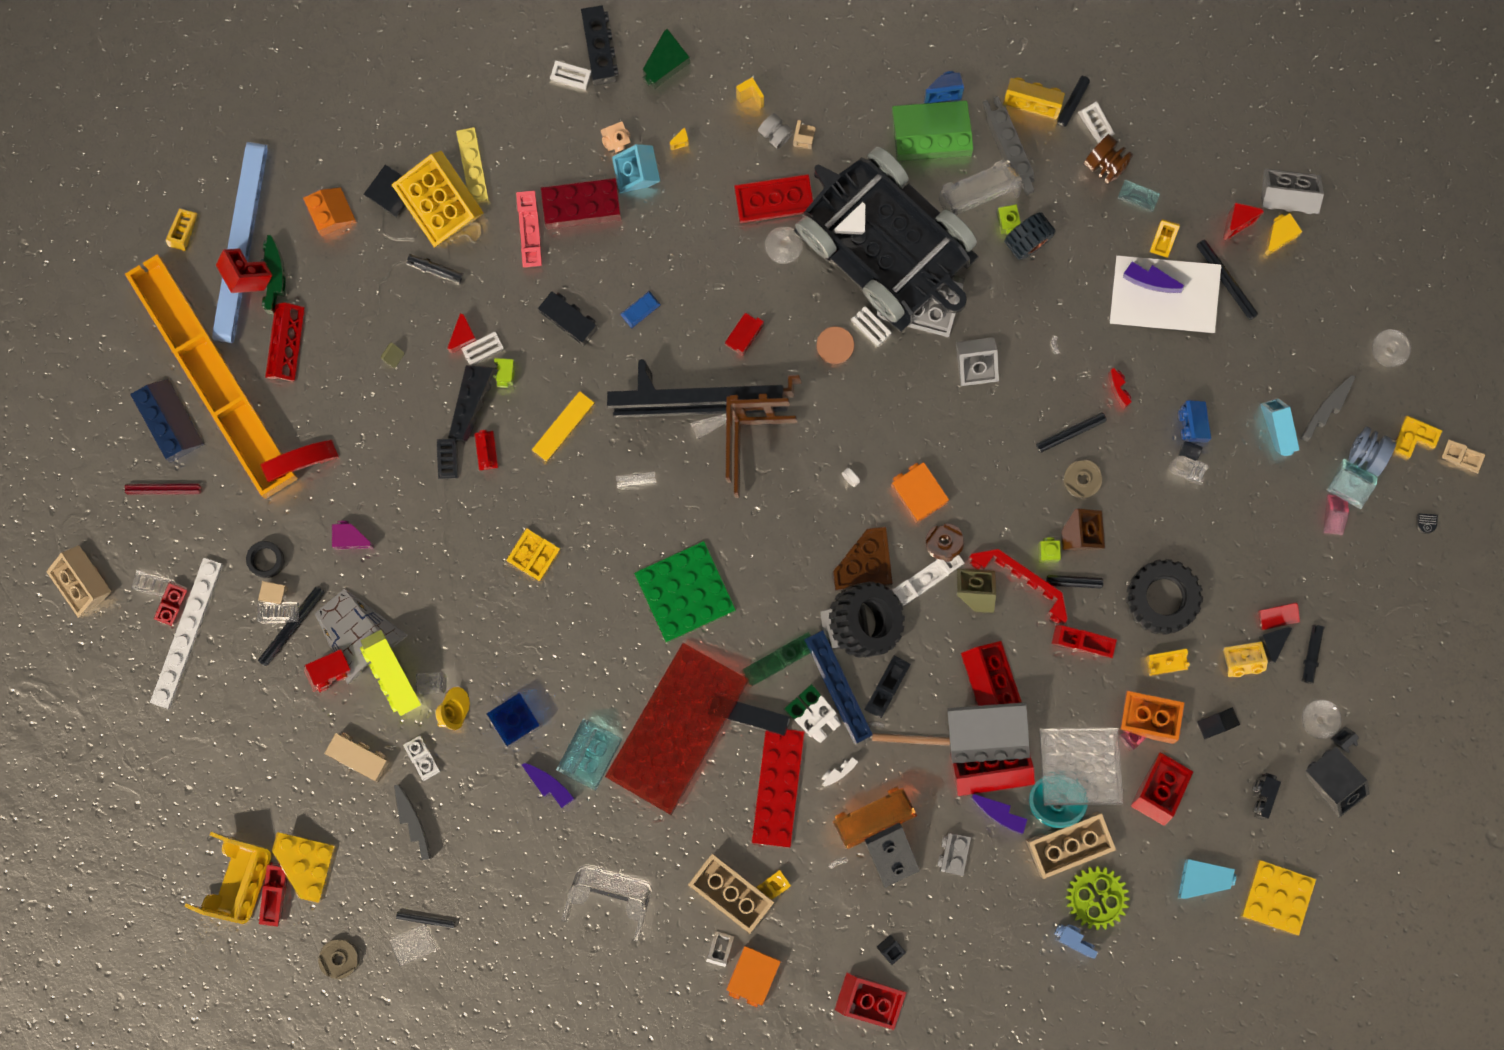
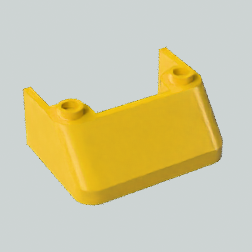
(240, 884)

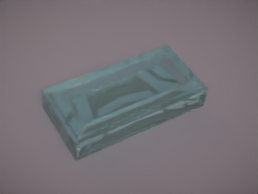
(1138, 196)

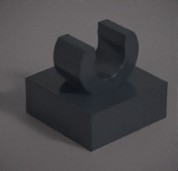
(1345, 739)

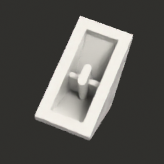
(853, 223)
(720, 948)

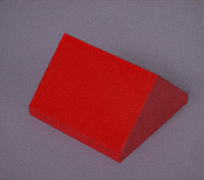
(1239, 218)

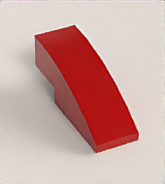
(1083, 641)
(273, 895)

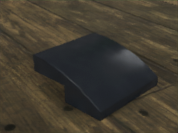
(383, 193)

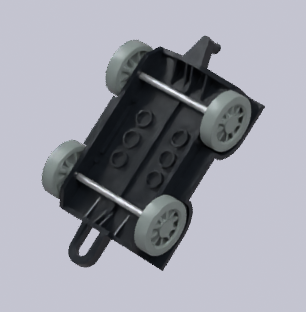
(906, 241)

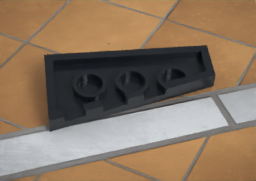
(472, 390)

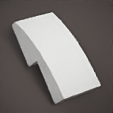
(422, 758)
(834, 776)

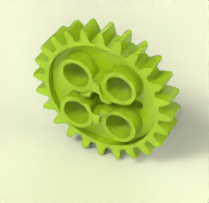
(1081, 907)

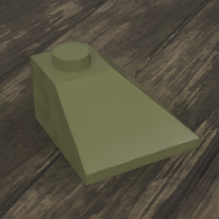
(977, 589)

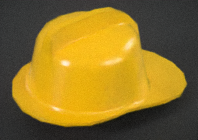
(453, 709)

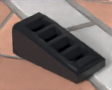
(447, 442)

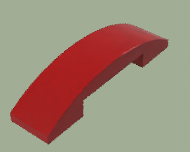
(298, 459)

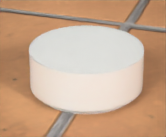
(851, 477)

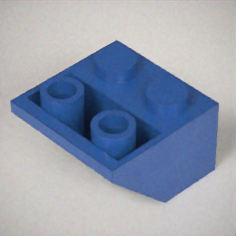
(1194, 422)

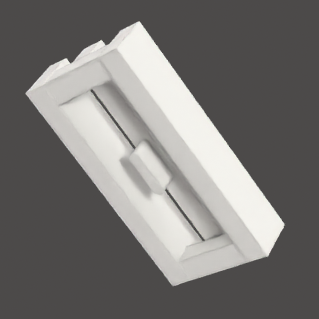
(553, 77)
(876, 321)
(486, 355)

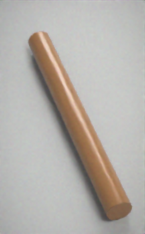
(911, 739)

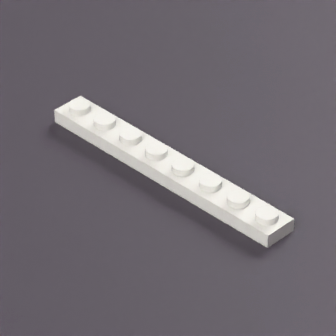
(186, 633)

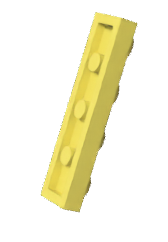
(472, 164)

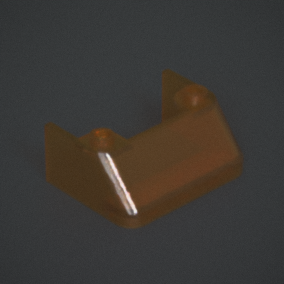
(873, 818)

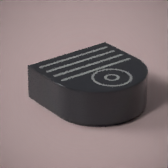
(1426, 523)

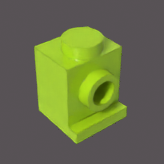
(505, 372)

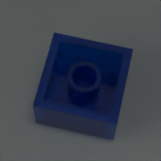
(514, 720)

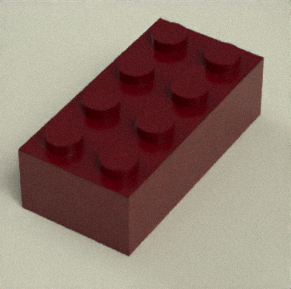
(581, 203)

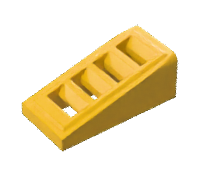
(177, 240)

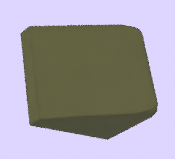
(392, 355)

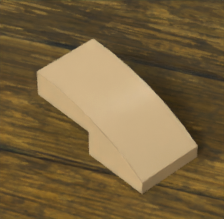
(1463, 457)

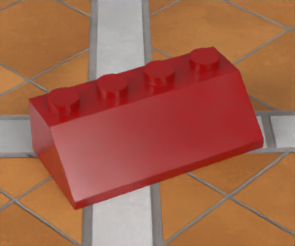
(990, 675)
(992, 775)

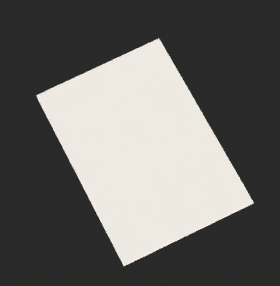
(1190, 311)

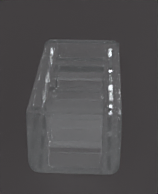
(707, 425)
(137, 578)
(265, 612)

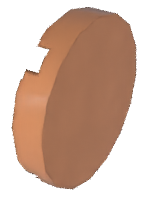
(835, 345)

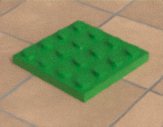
(685, 592)

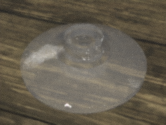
(787, 253)
(1395, 340)
(1330, 715)

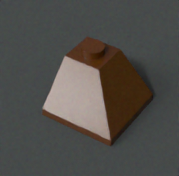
(1084, 531)

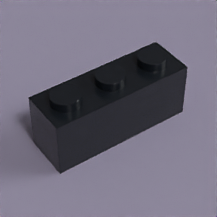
(568, 318)

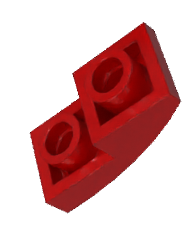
(1117, 381)
(170, 603)

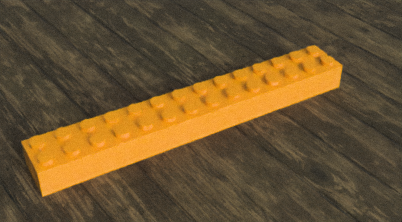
(208, 372)

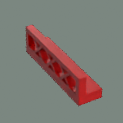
(279, 336)

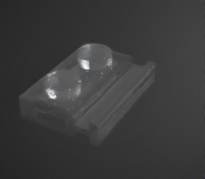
(412, 945)

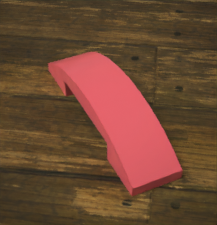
(529, 229)

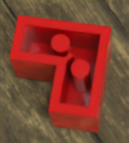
(240, 274)
(325, 670)

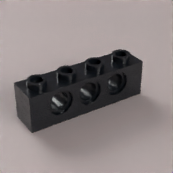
(597, 16)

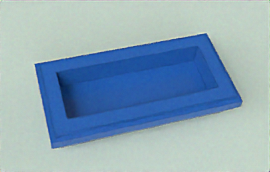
(640, 309)

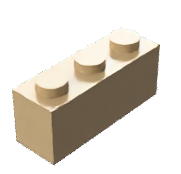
(357, 756)

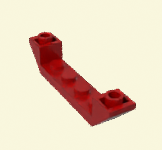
(1057, 611)

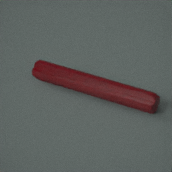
(143, 489)

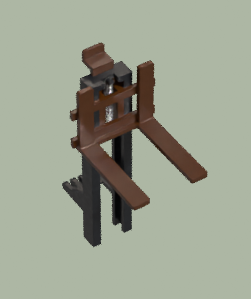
(714, 400)

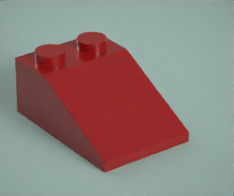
(1162, 789)
(870, 1001)

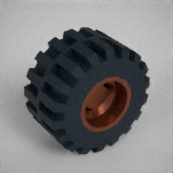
(1029, 236)

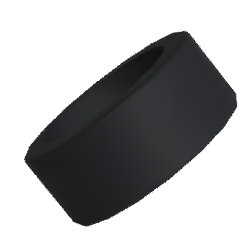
(262, 545)

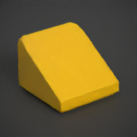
(679, 140)

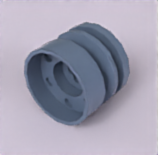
(1372, 451)

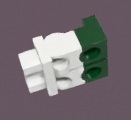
(817, 717)

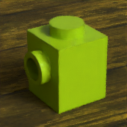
(1008, 218)
(1049, 550)

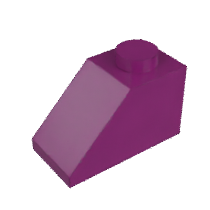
(348, 537)

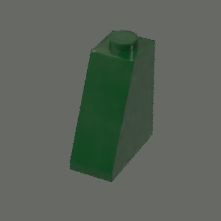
(664, 60)

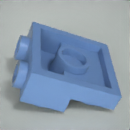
(1071, 937)

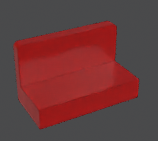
(744, 333)

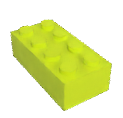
(391, 675)

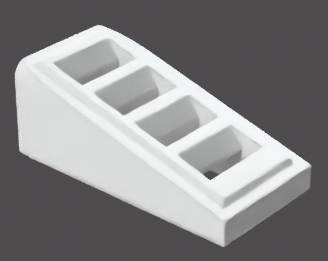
(1091, 126)

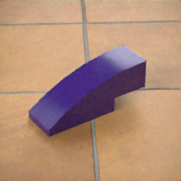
(1152, 279)
(549, 785)
(1000, 813)

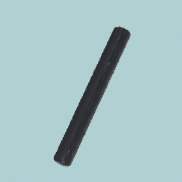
(1228, 280)
(290, 627)

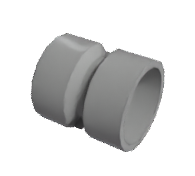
(776, 131)

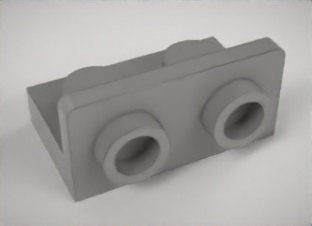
(954, 854)

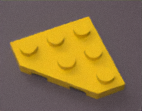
(303, 863)

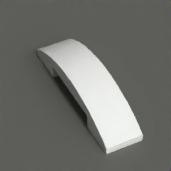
(926, 579)

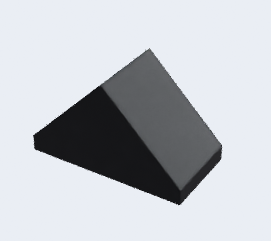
(1274, 642)
(1218, 723)

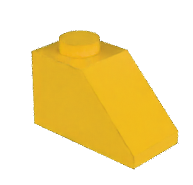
(1282, 232)

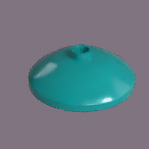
(1047, 814)

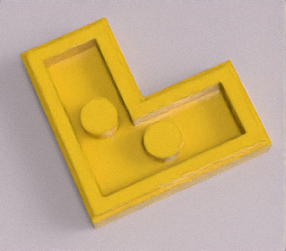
(1413, 432)

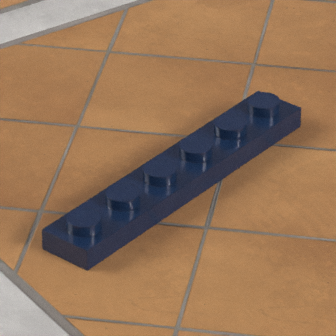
(838, 687)

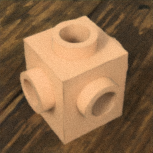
(615, 137)

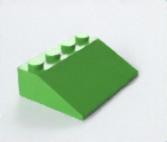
(932, 131)

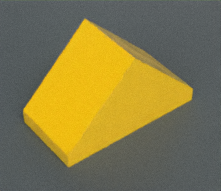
(1164, 238)

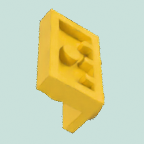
(1245, 659)

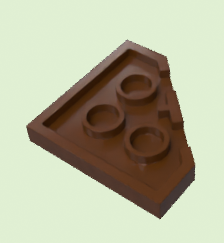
(865, 561)

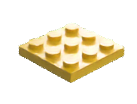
(1278, 897)

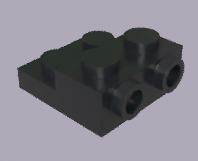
(1266, 789)

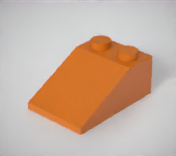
(1152, 717)

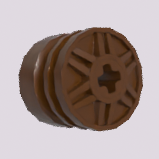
(1108, 159)

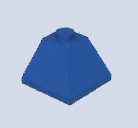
(945, 88)

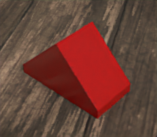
(461, 335)

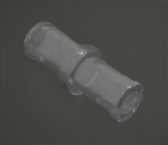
(635, 479)

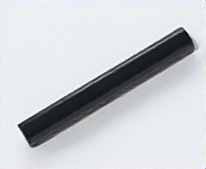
(425, 920)

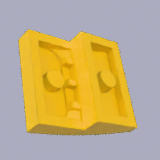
(532, 554)

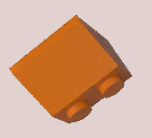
(329, 210)

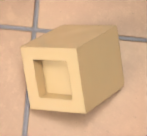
(804, 135)
(272, 592)

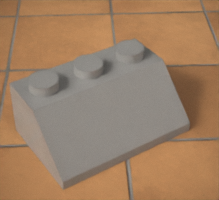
(1292, 191)

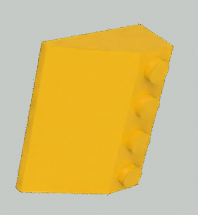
(437, 198)

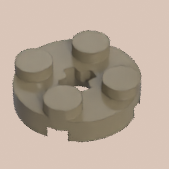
(1082, 468)
(349, 960)

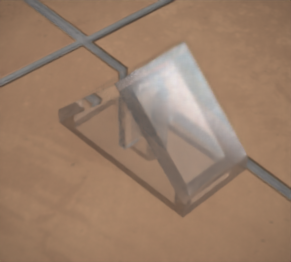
(431, 683)

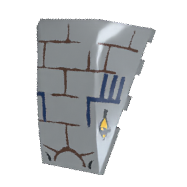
(349, 620)

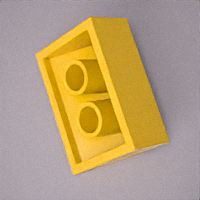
(1034, 98)

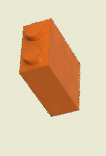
(919, 492)
(753, 976)

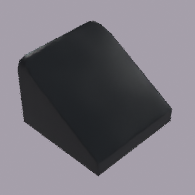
(1190, 450)
(891, 949)

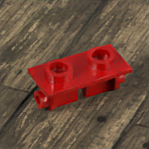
(486, 450)

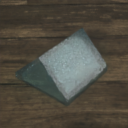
(1352, 484)

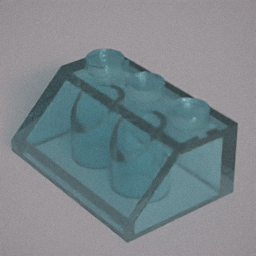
(589, 754)

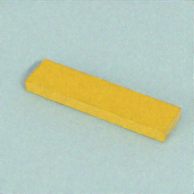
(563, 426)

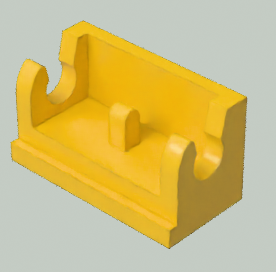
(1167, 662)

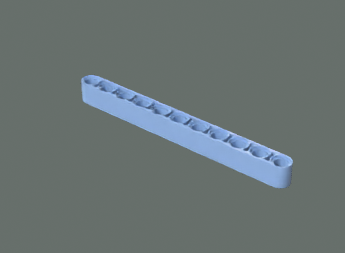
(241, 236)

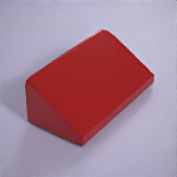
(1279, 616)

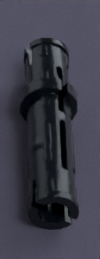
(427, 265)
(1312, 654)

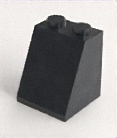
(1338, 781)

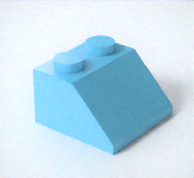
(636, 168)

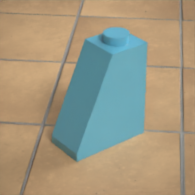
(1280, 426)
(1204, 878)

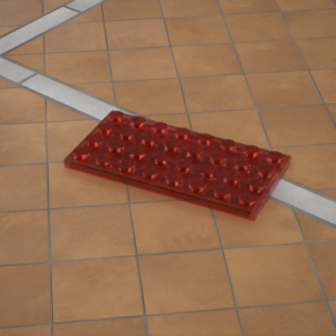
(677, 728)

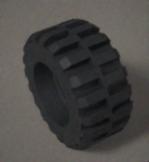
(1186, 583)
(846, 622)

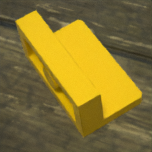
(748, 90)

